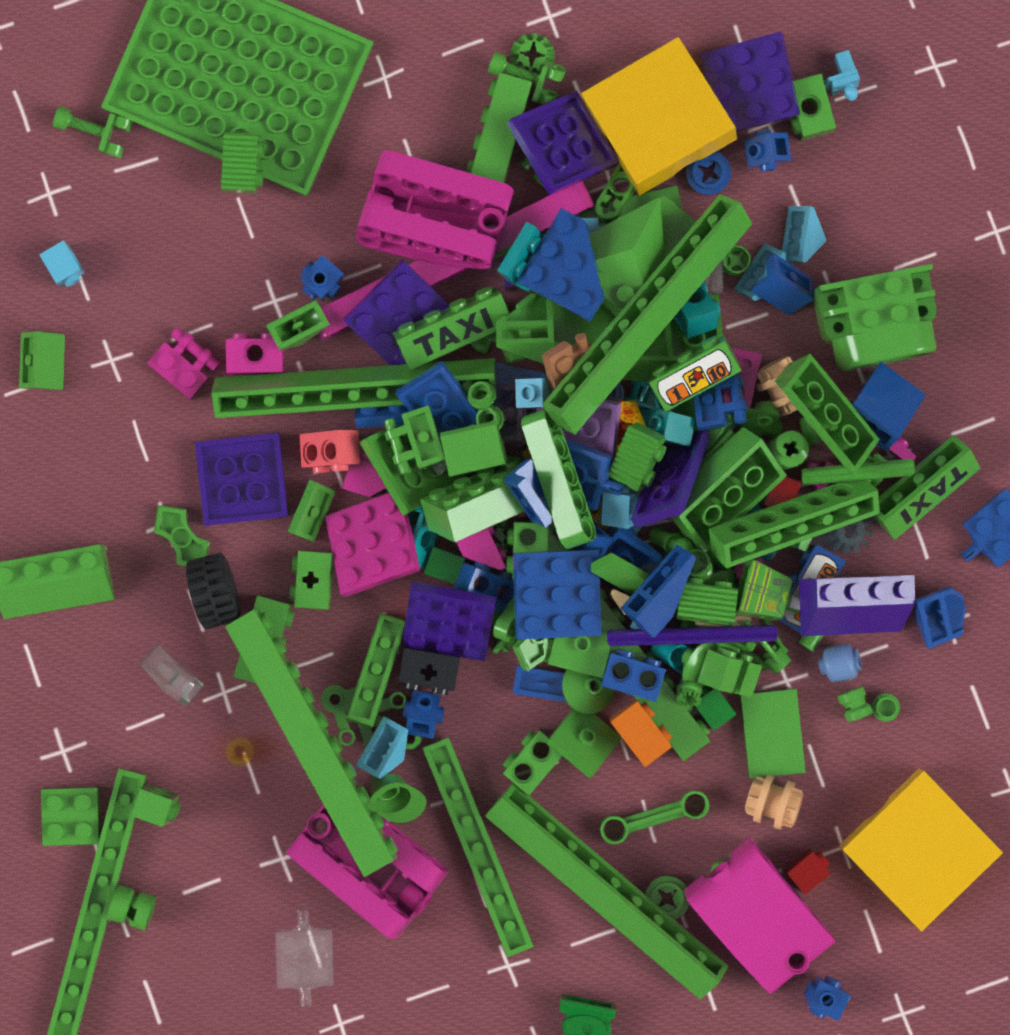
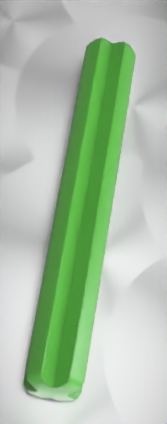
(867, 471)

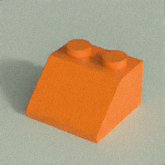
(641, 732)

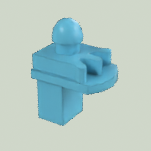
(846, 80)

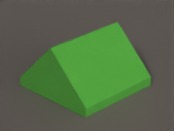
(473, 448)

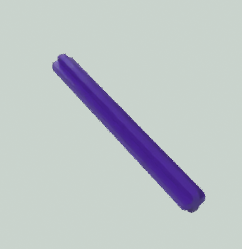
(693, 635)

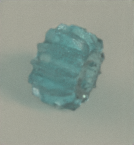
(858, 529)

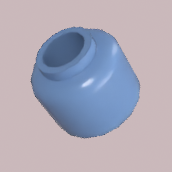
(840, 663)

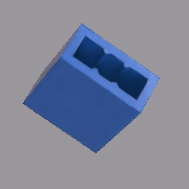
(887, 404)

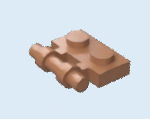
(562, 359)

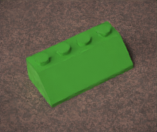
(828, 412)
(55, 581)

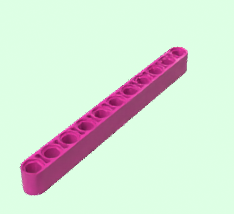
(540, 214)

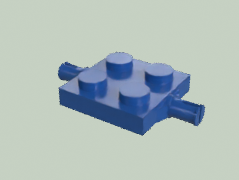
(593, 470)
(990, 530)

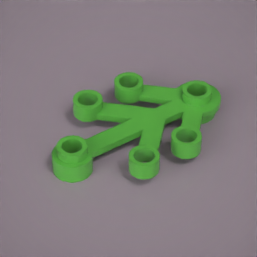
(345, 701)

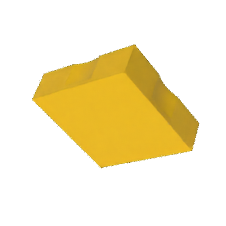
(659, 115)
(920, 849)

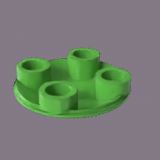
(694, 660)

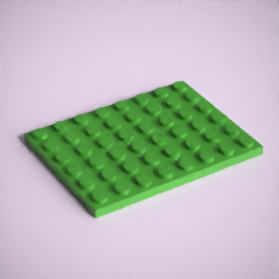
(241, 70)

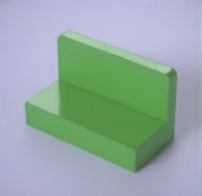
(41, 360)

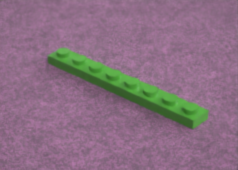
(478, 847)

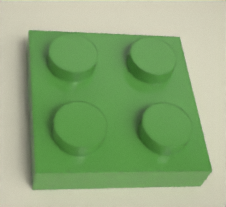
(70, 816)

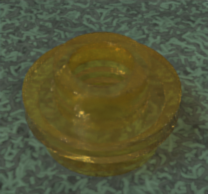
(230, 751)

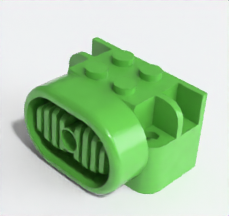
(878, 317)

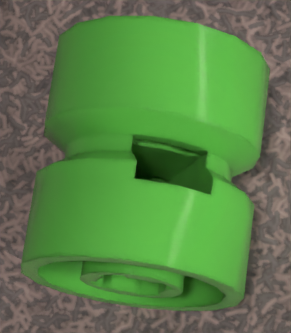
(122, 903)

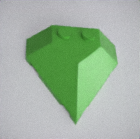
(629, 251)

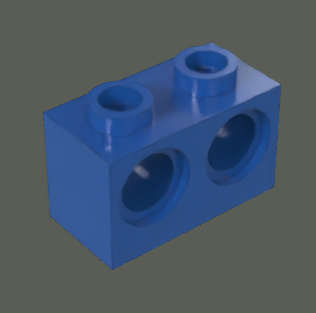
(487, 584)
(631, 682)

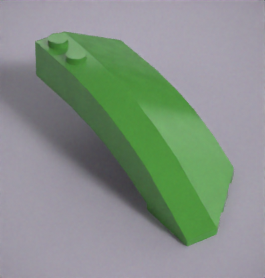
(542, 324)

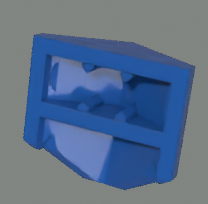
(940, 616)

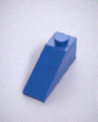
(660, 593)

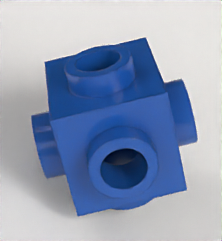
(767, 150)
(321, 268)
(423, 714)
(831, 1006)

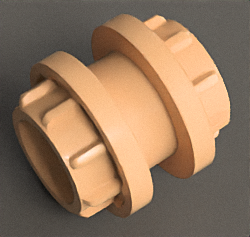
(767, 377)
(774, 801)

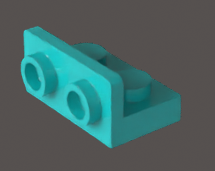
(520, 254)

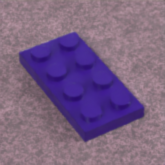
(672, 482)

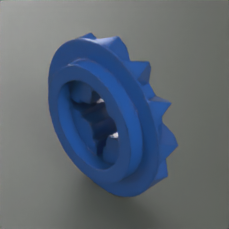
(710, 186)

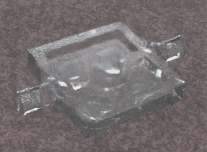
(304, 958)

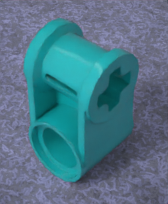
(647, 398)
(671, 655)

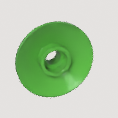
(580, 696)

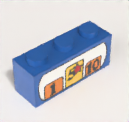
(815, 564)

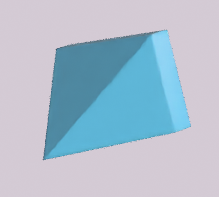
(802, 234)
(756, 271)
(384, 749)

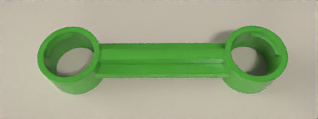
(654, 816)

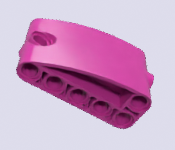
(433, 212)
(383, 898)
(759, 916)

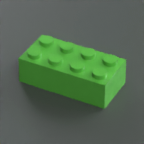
(729, 486)
(472, 503)

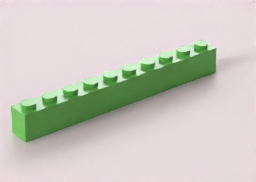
(647, 314)
(332, 388)
(686, 732)
(311, 741)
(607, 891)

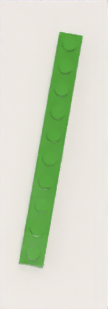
(96, 903)

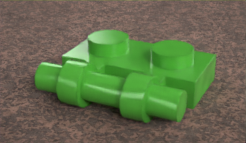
(423, 438)

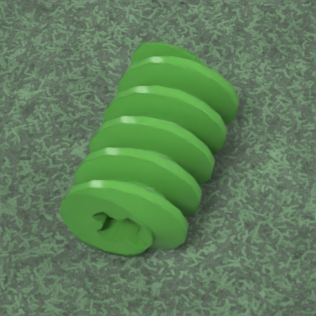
(796, 447)

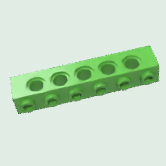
(793, 521)

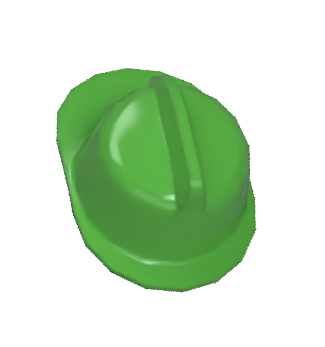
(395, 799)

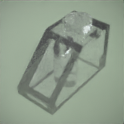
(171, 675)

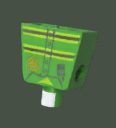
(764, 593)

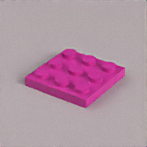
(371, 544)

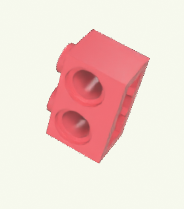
(329, 449)

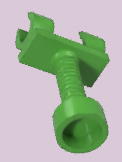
(553, 71)
(64, 119)

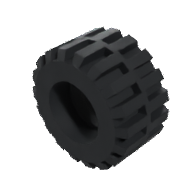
(213, 590)

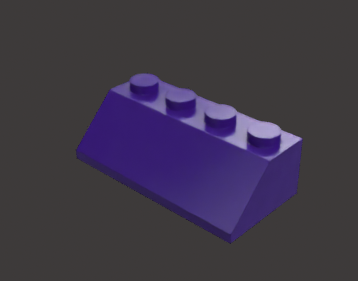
(855, 604)

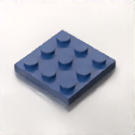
(556, 594)

